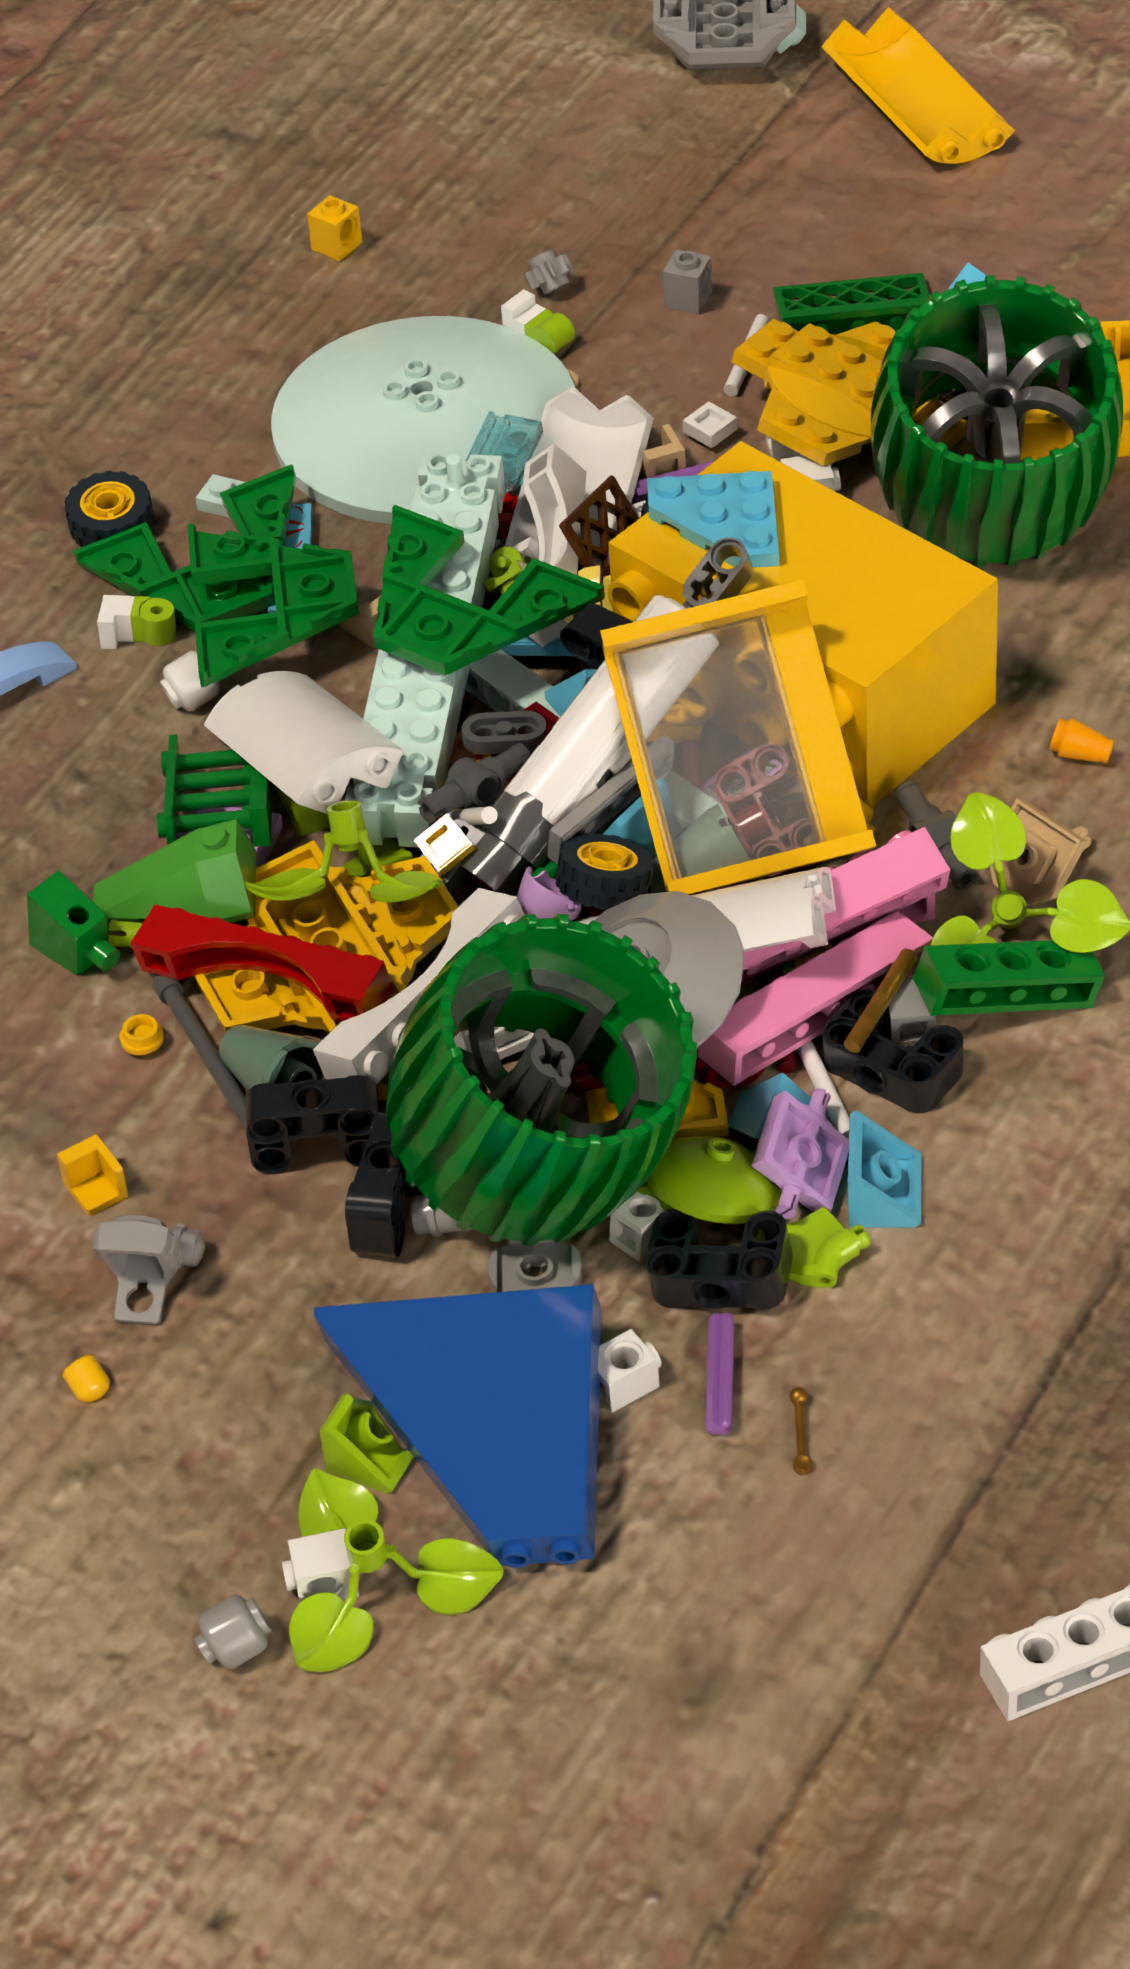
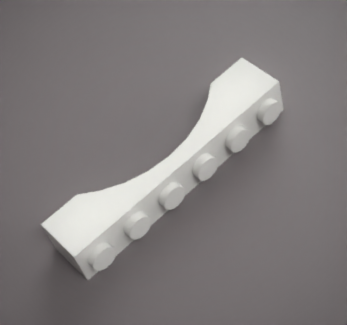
(554, 489)
(369, 1040)

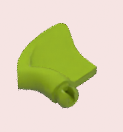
(822, 1248)

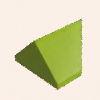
(362, 1446)

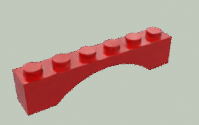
(190, 944)

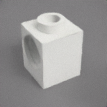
(627, 1370)
(318, 1565)

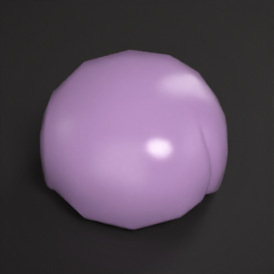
(541, 897)

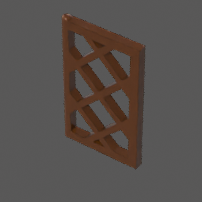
(622, 510)

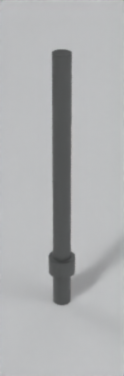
(171, 992)

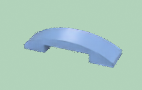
(33, 660)

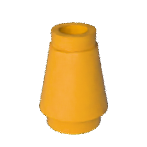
(1080, 742)

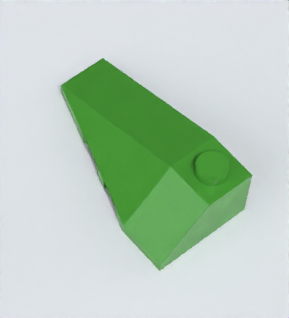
(195, 873)

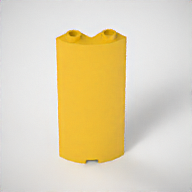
(918, 89)

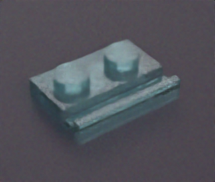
(512, 439)

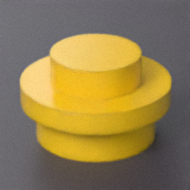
(141, 1035)

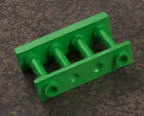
(254, 797)

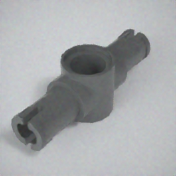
(473, 783)
(939, 828)

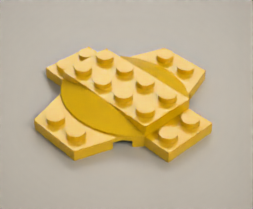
(823, 387)
(334, 916)

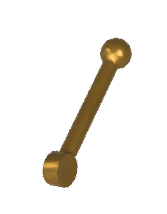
(802, 1462)

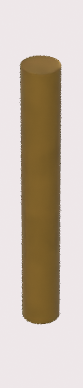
(880, 1000)

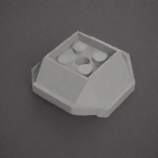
(723, 31)

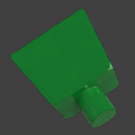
(69, 926)

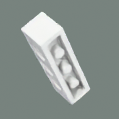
(1066, 1666)

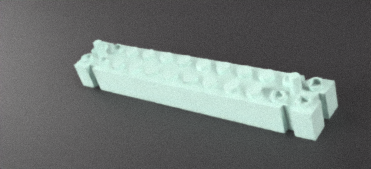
(411, 702)

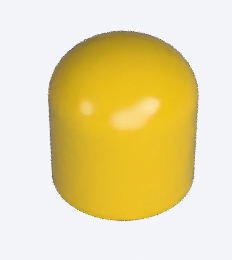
(87, 1378)

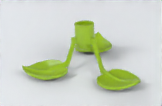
(990, 833)
(350, 835)
(333, 1632)

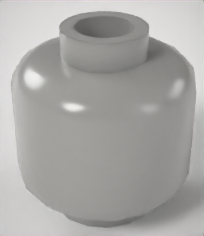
(233, 1631)

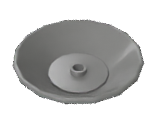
(694, 949)

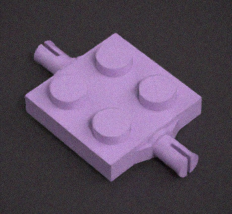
(801, 1152)

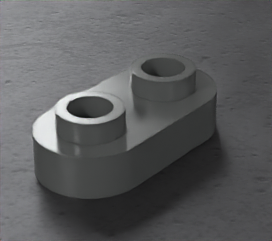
(501, 730)

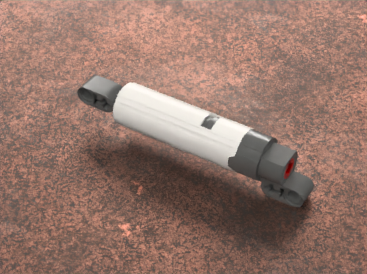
(577, 754)

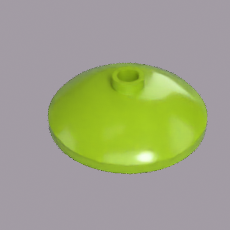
(713, 1180)

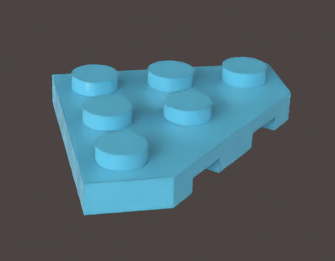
(720, 508)

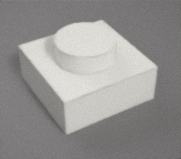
(710, 424)

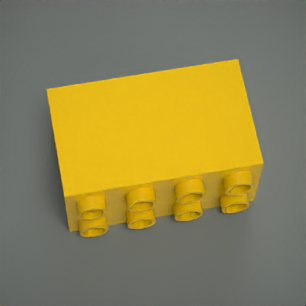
(893, 616)

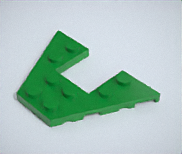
(138, 567)
(310, 591)
(450, 632)

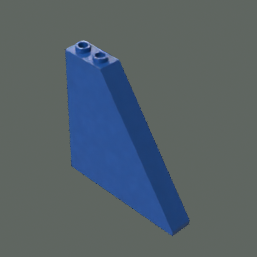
(492, 1406)

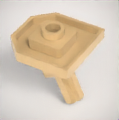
(1047, 856)

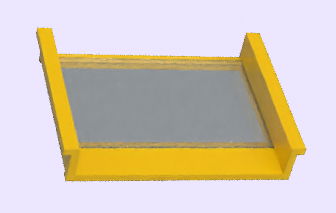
(735, 739)

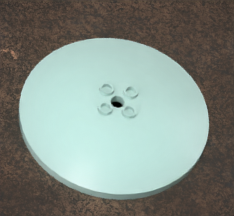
(360, 428)

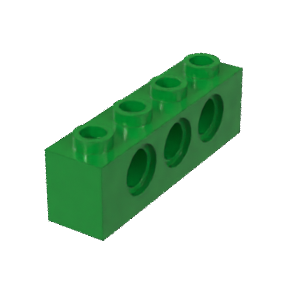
(1006, 978)

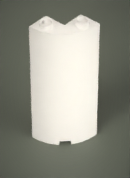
(601, 443)
(302, 738)
(776, 909)

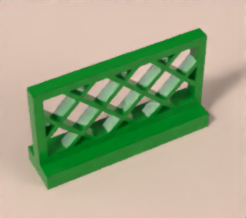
(839, 316)

